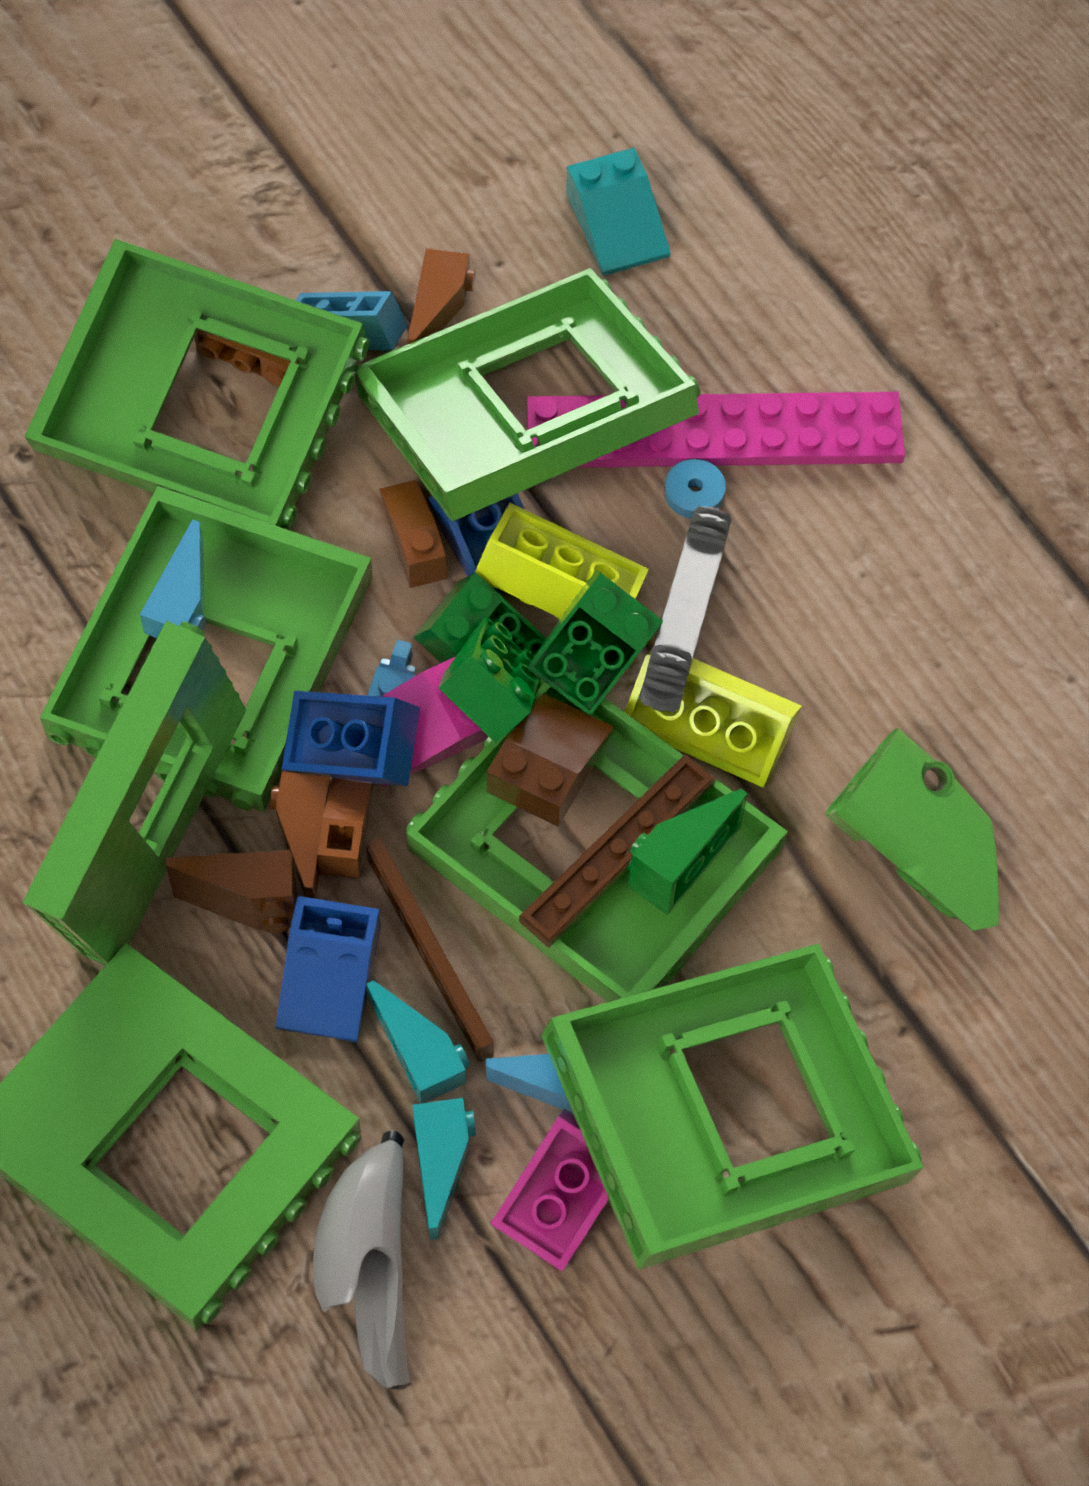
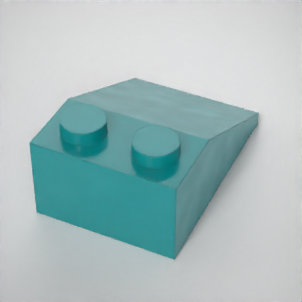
(617, 211)

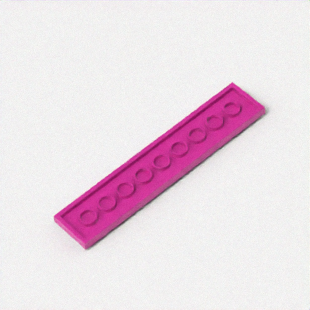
(758, 430)

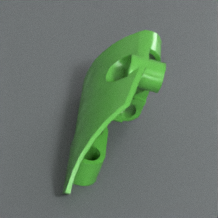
(933, 837)

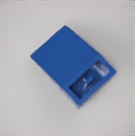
(328, 968)

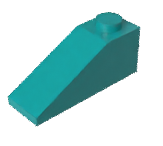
(421, 1047)
(442, 1147)

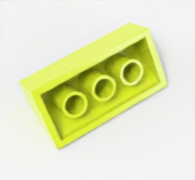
(548, 563)
(721, 721)

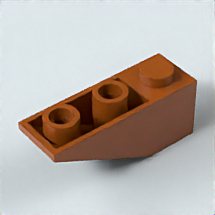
(242, 357)
(344, 828)

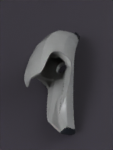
(359, 1217)

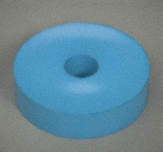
(689, 474)

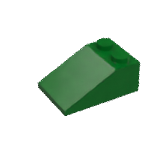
(682, 848)

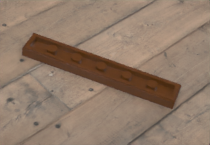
(610, 854)
(430, 950)

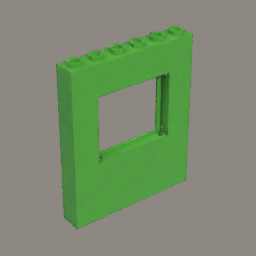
(128, 357)
(467, 439)
(256, 585)
(99, 865)
(622, 939)
(97, 1077)
(657, 1136)

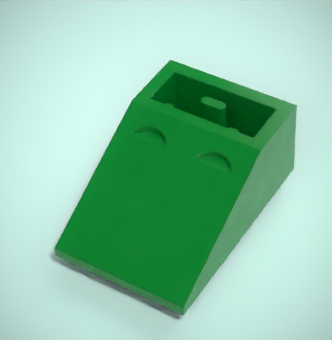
(462, 612)
(594, 642)
(491, 680)

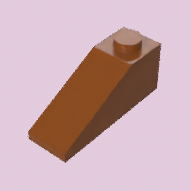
(440, 291)
(415, 533)
(300, 812)

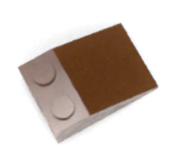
(547, 759)
(243, 887)

